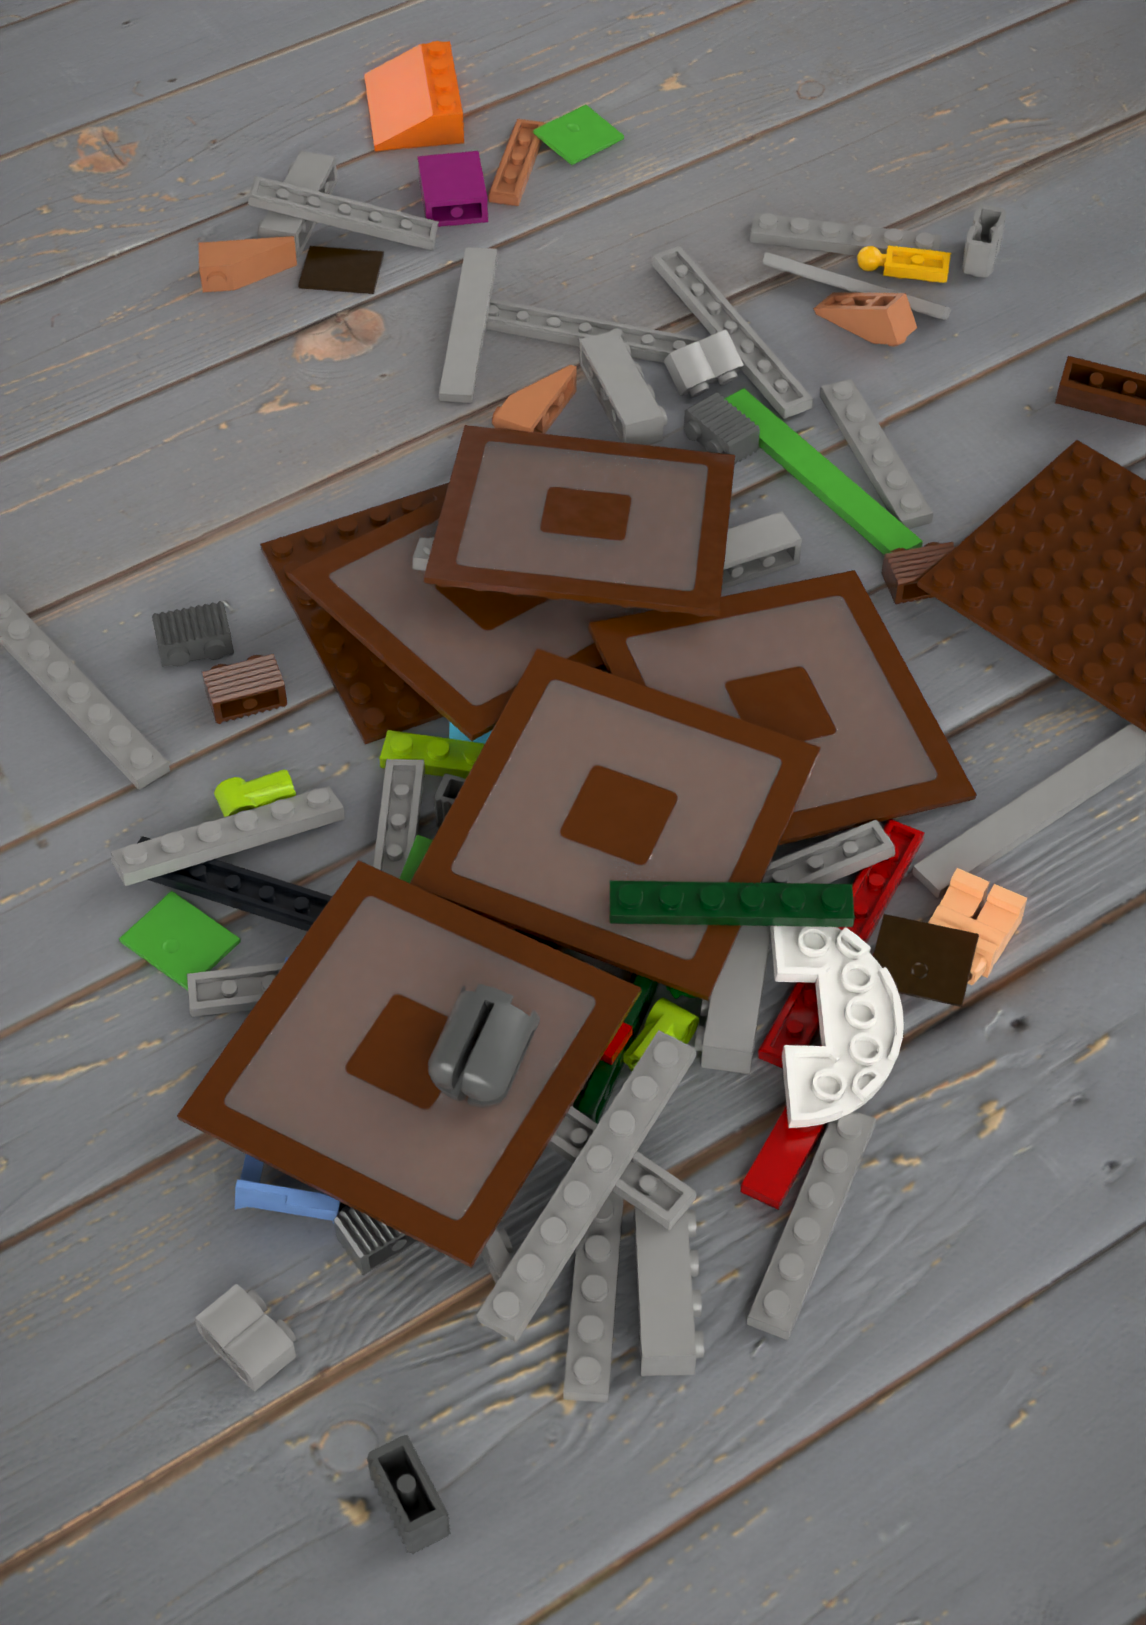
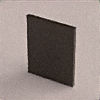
(341, 269)
(926, 958)

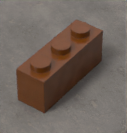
(1103, 390)

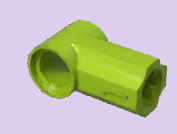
(237, 795)
(666, 1018)

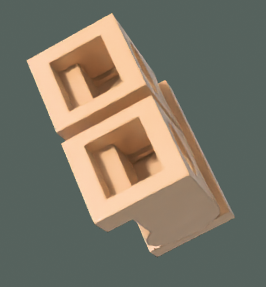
(994, 922)

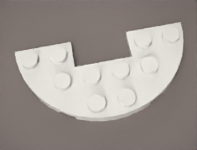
(857, 1023)

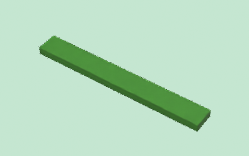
(825, 479)

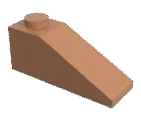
(243, 262)
(872, 316)
(538, 404)

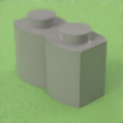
(983, 241)
(704, 364)
(247, 1336)

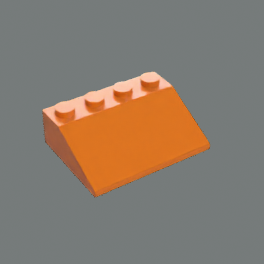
(415, 99)

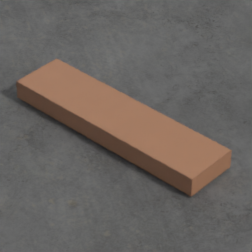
(516, 164)

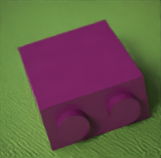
(453, 188)

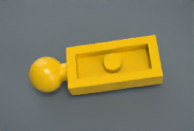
(906, 263)

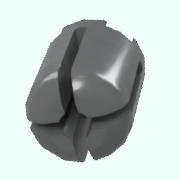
(481, 1047)

